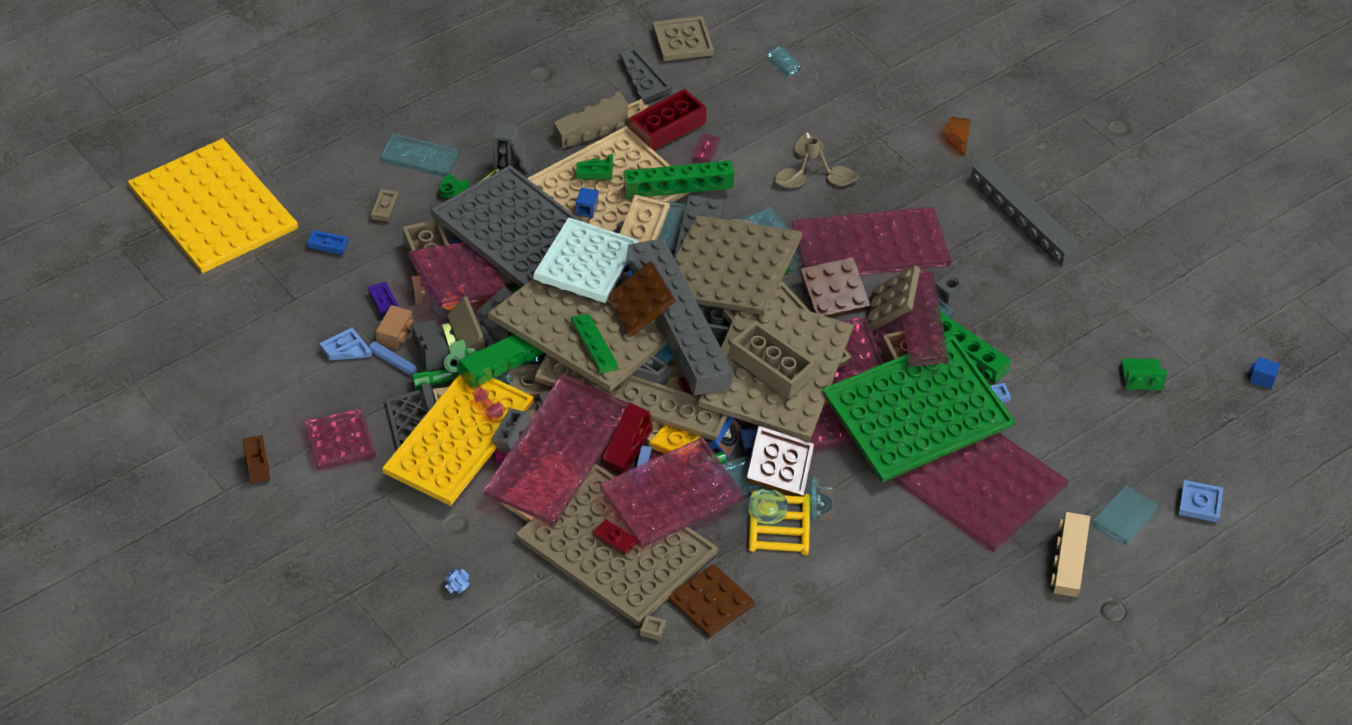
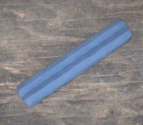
(392, 358)

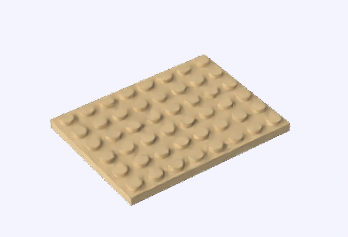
(628, 154)

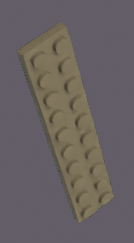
(664, 403)

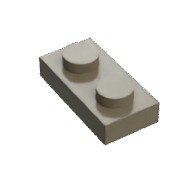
(384, 205)

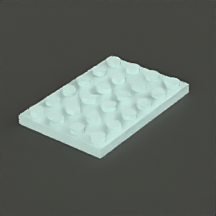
(585, 260)

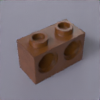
(256, 459)

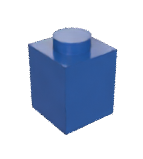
(587, 202)
(1264, 372)

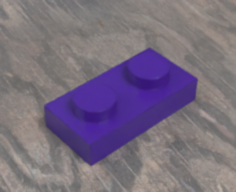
(382, 297)

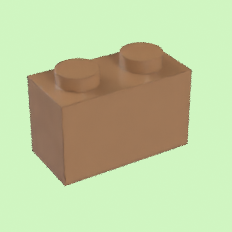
(394, 327)

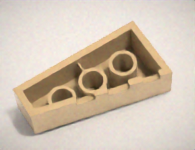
(1071, 554)

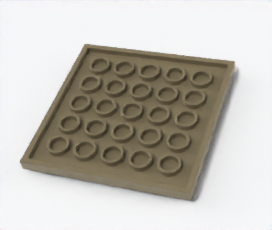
(735, 262)

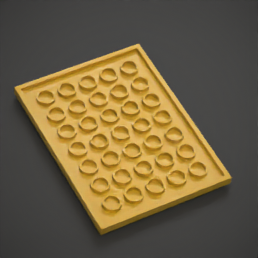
(212, 205)

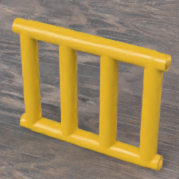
(803, 532)

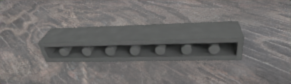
(1026, 212)

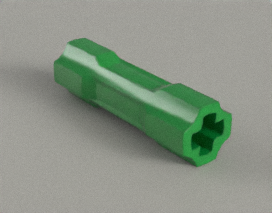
(432, 377)

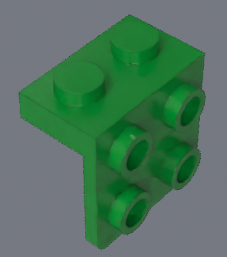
(1143, 374)

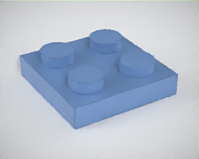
(1201, 501)

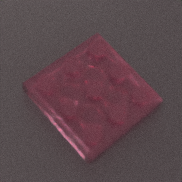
(339, 439)

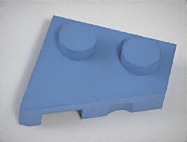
(345, 346)

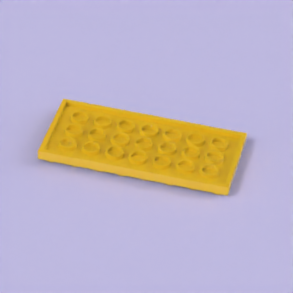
(453, 440)

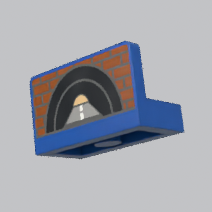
(728, 437)

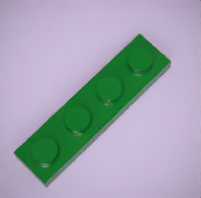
(594, 343)

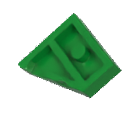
(595, 169)

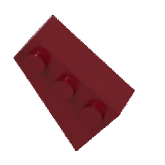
(628, 439)

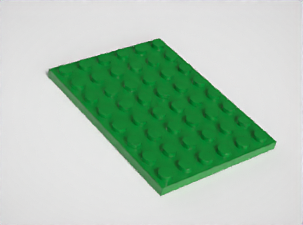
(917, 413)

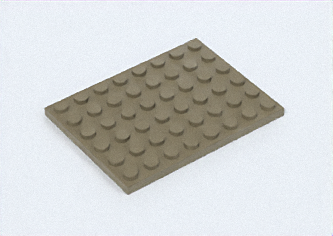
(543, 319)
(760, 404)
(628, 583)

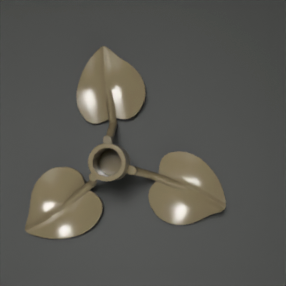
(812, 147)

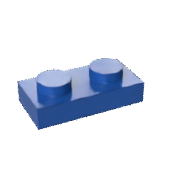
(327, 242)

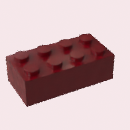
(668, 119)

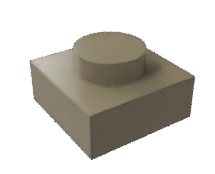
(653, 627)

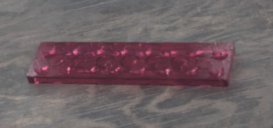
(924, 325)

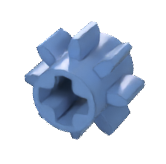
(456, 580)

